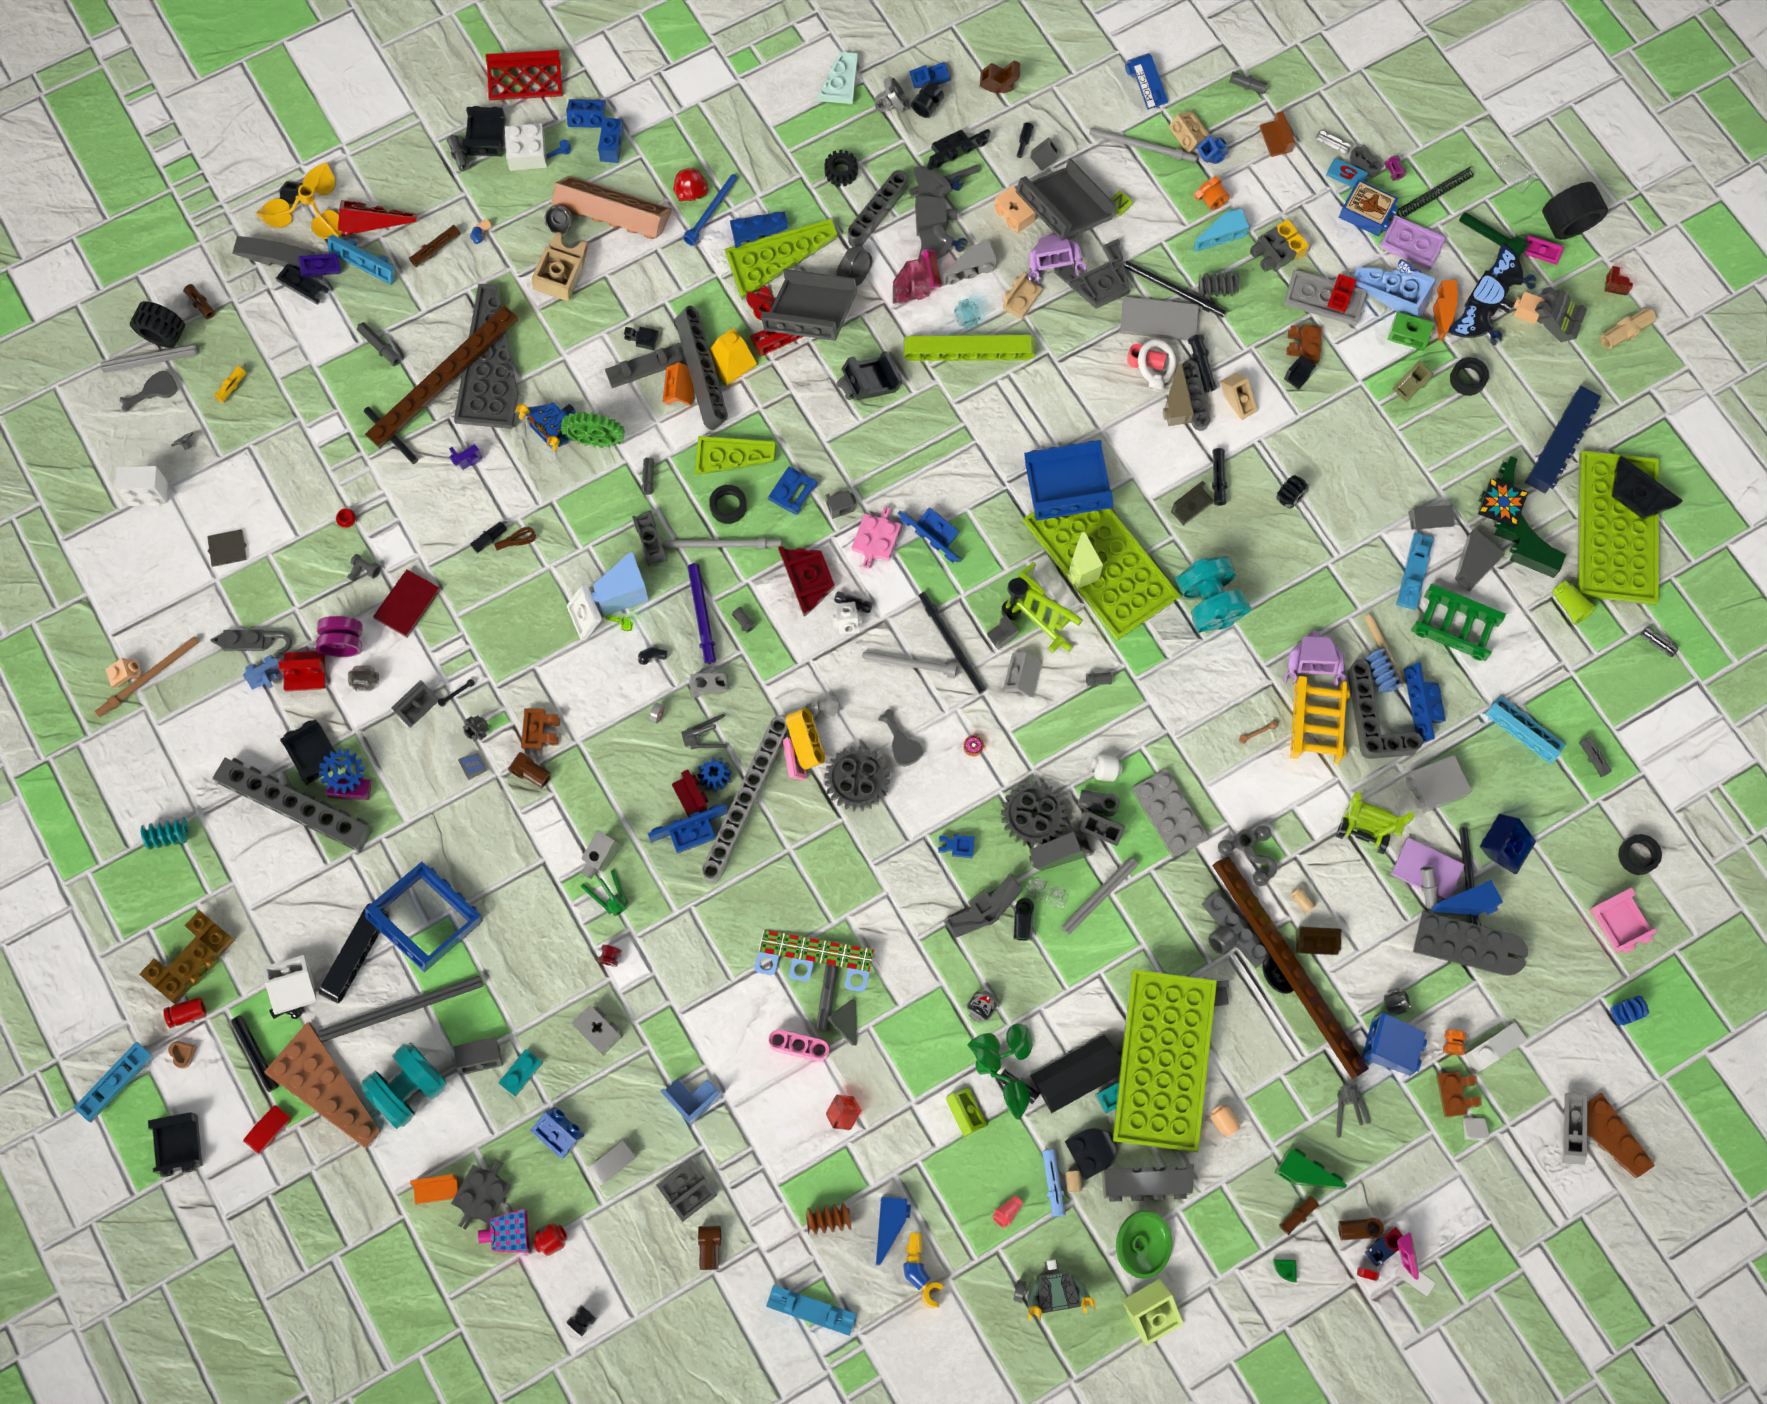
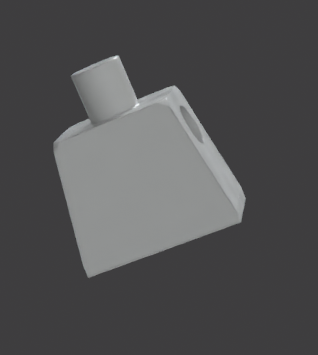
(604, 847)

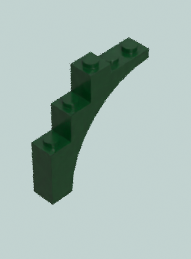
(1527, 546)

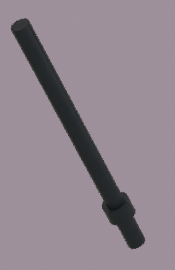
(1206, 305)
(932, 611)
(1474, 919)

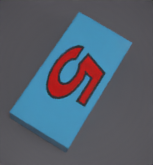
(1345, 172)

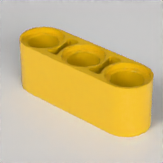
(805, 738)

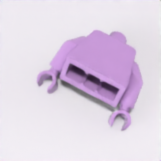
(1053, 253)
(1316, 656)

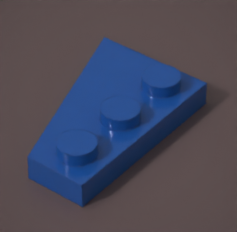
(752, 227)

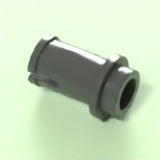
(744, 620)
(1098, 678)

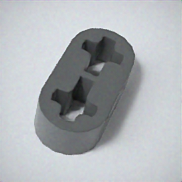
(1366, 161)

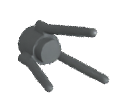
(691, 735)
(1350, 1095)

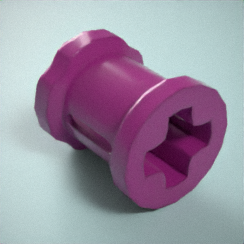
(1395, 168)

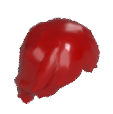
(690, 185)

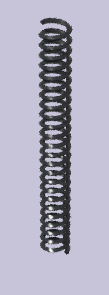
(1432, 191)

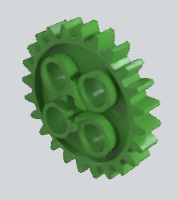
(592, 429)

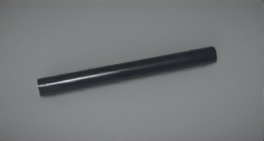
(395, 440)

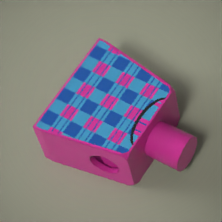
(508, 1233)

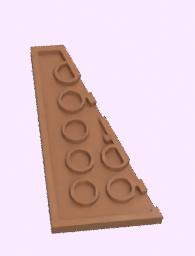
(315, 1079)

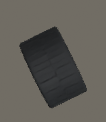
(1575, 210)

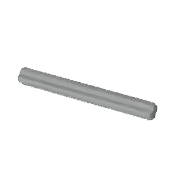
(148, 358)
(1087, 908)

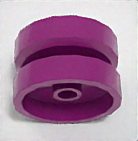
(339, 636)

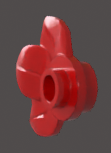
(760, 301)

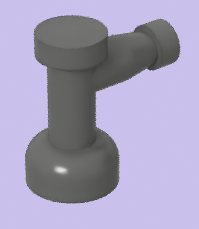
(373, 569)

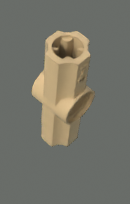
(1628, 328)

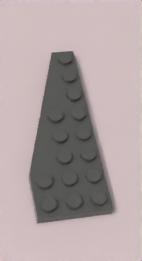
(489, 384)

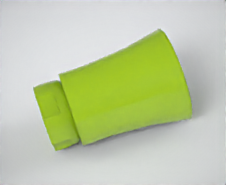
(1573, 602)

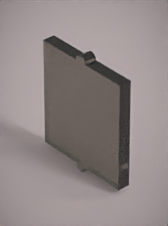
(227, 548)

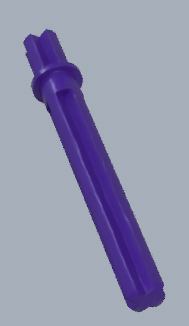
(707, 643)

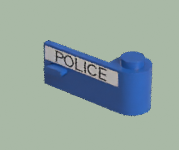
(1148, 80)

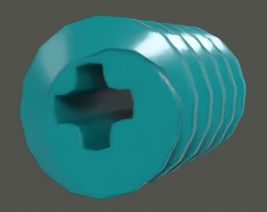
(165, 835)

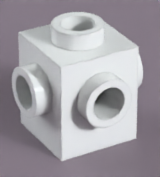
(847, 618)

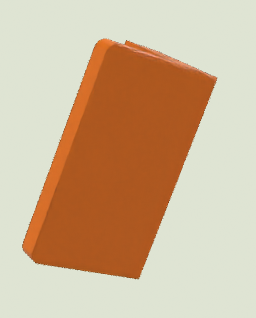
(678, 385)
(435, 1188)

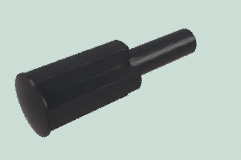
(1024, 137)

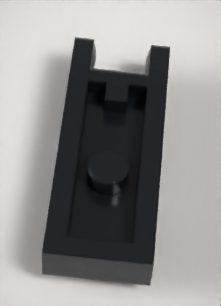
(301, 285)

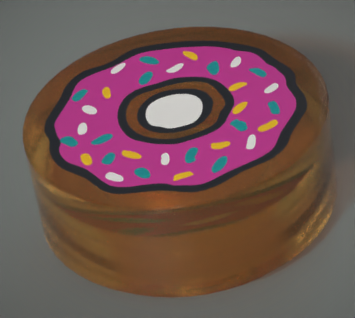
(973, 746)

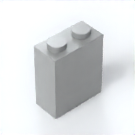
(1438, 784)

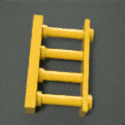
(1300, 727)

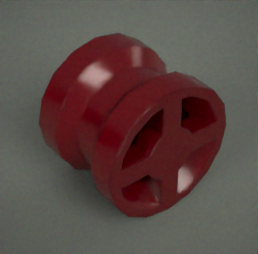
(609, 955)

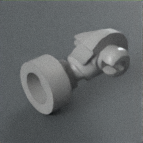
(828, 706)

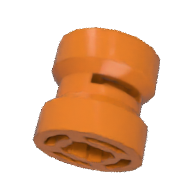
(1454, 1042)

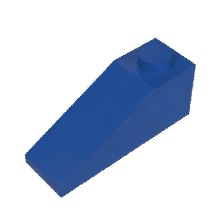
(1472, 901)
(891, 1220)

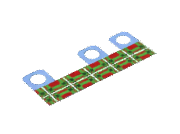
(810, 950)

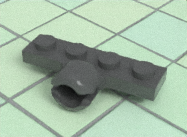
(1233, 931)

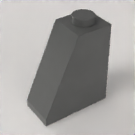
(1476, 560)
(1060, 851)

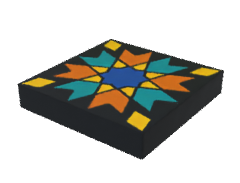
(1502, 503)

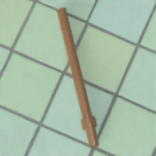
(114, 701)

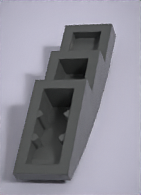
(269, 251)

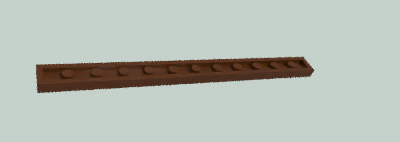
(1290, 967)

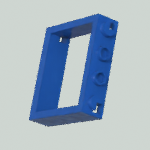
(403, 942)

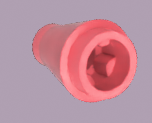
(1006, 1212)

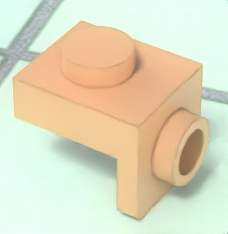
(123, 671)

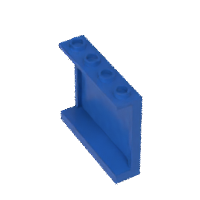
(1068, 480)

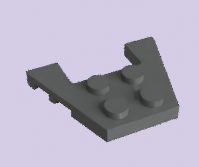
(1100, 284)

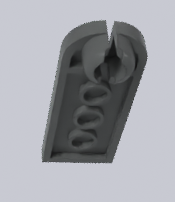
(1469, 945)

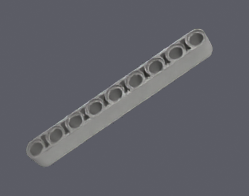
(740, 807)

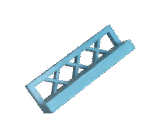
(1524, 732)

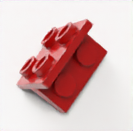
(303, 671)

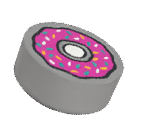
(656, 713)

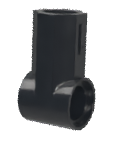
(1023, 921)

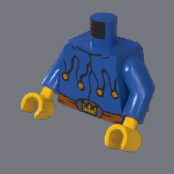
(547, 422)

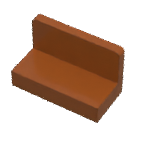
(1277, 135)

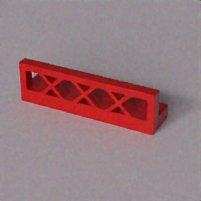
(771, 342)

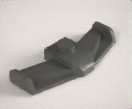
(985, 908)

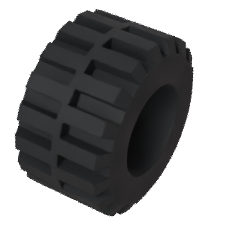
(157, 324)

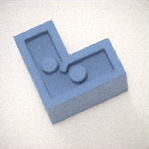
(691, 1105)

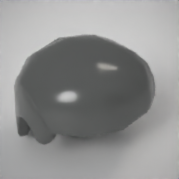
(558, 219)

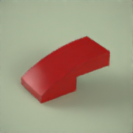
(1341, 293)
(266, 1129)

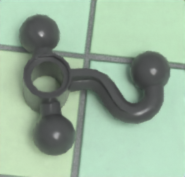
(1261, 833)

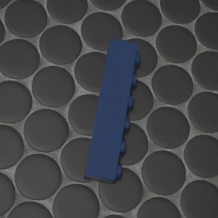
(1562, 440)

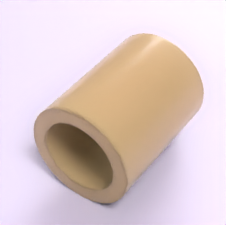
(1073, 1181)

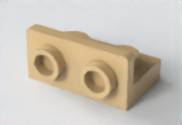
(1188, 130)
(1021, 296)

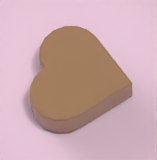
(182, 1054)

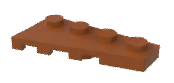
(1613, 1136)

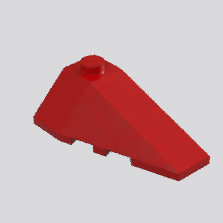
(357, 218)

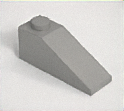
(1575, 1129)

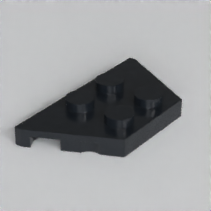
(1640, 491)

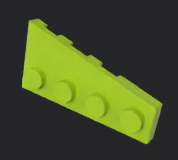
(725, 454)

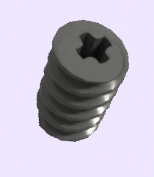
(1218, 283)

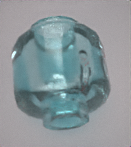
(967, 313)

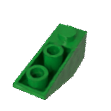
(1303, 1172)

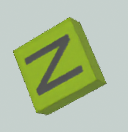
(1122, 201)

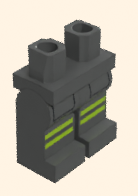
(1560, 314)

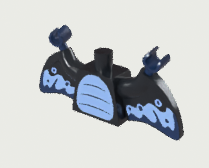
(1490, 296)

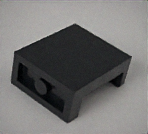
(484, 131)
(872, 376)
(307, 748)
(176, 1143)

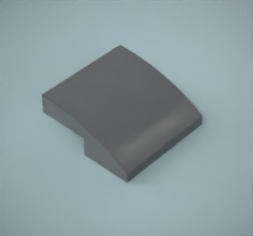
(686, 1190)

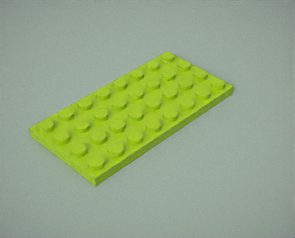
(1614, 544)
(1130, 583)
(1164, 1060)

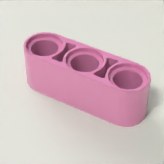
(791, 1038)

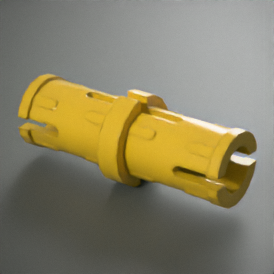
(222, 394)

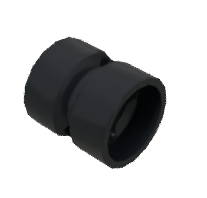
(927, 100)

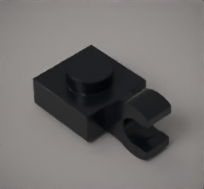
(645, 338)

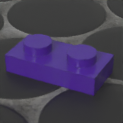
(319, 265)

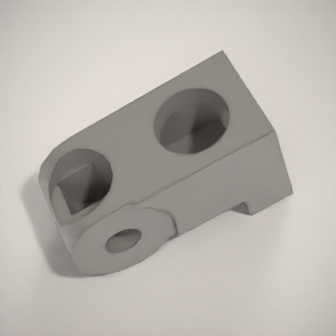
(708, 684)

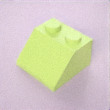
(1085, 564)
(1153, 1312)

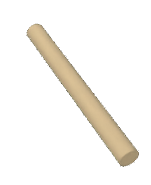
(1381, 644)

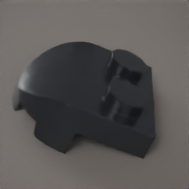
(1093, 1151)

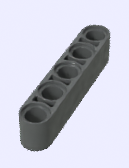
(880, 201)

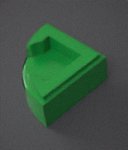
(1286, 1269)

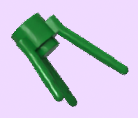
(616, 904)

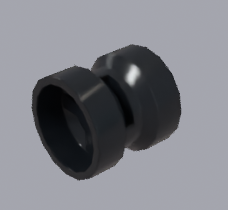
(581, 1320)

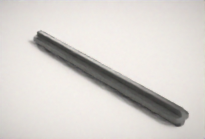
(400, 1008)

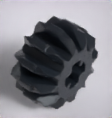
(1292, 491)

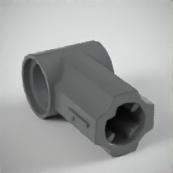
(1096, 802)

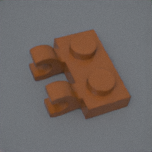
(1310, 342)
(533, 729)
(1452, 1094)

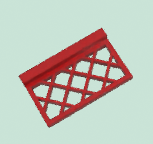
(524, 60)

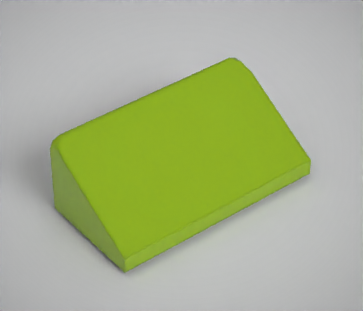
(966, 1111)

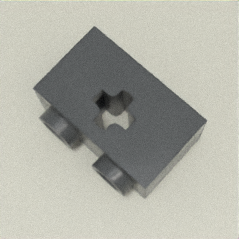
(1101, 827)

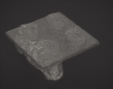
(1039, 884)

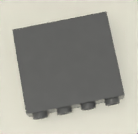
(1067, 200)
(811, 305)

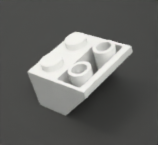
(289, 984)

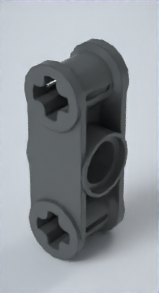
(652, 548)

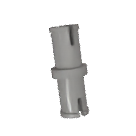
(1429, 886)

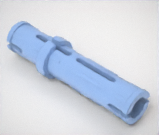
(1053, 1182)

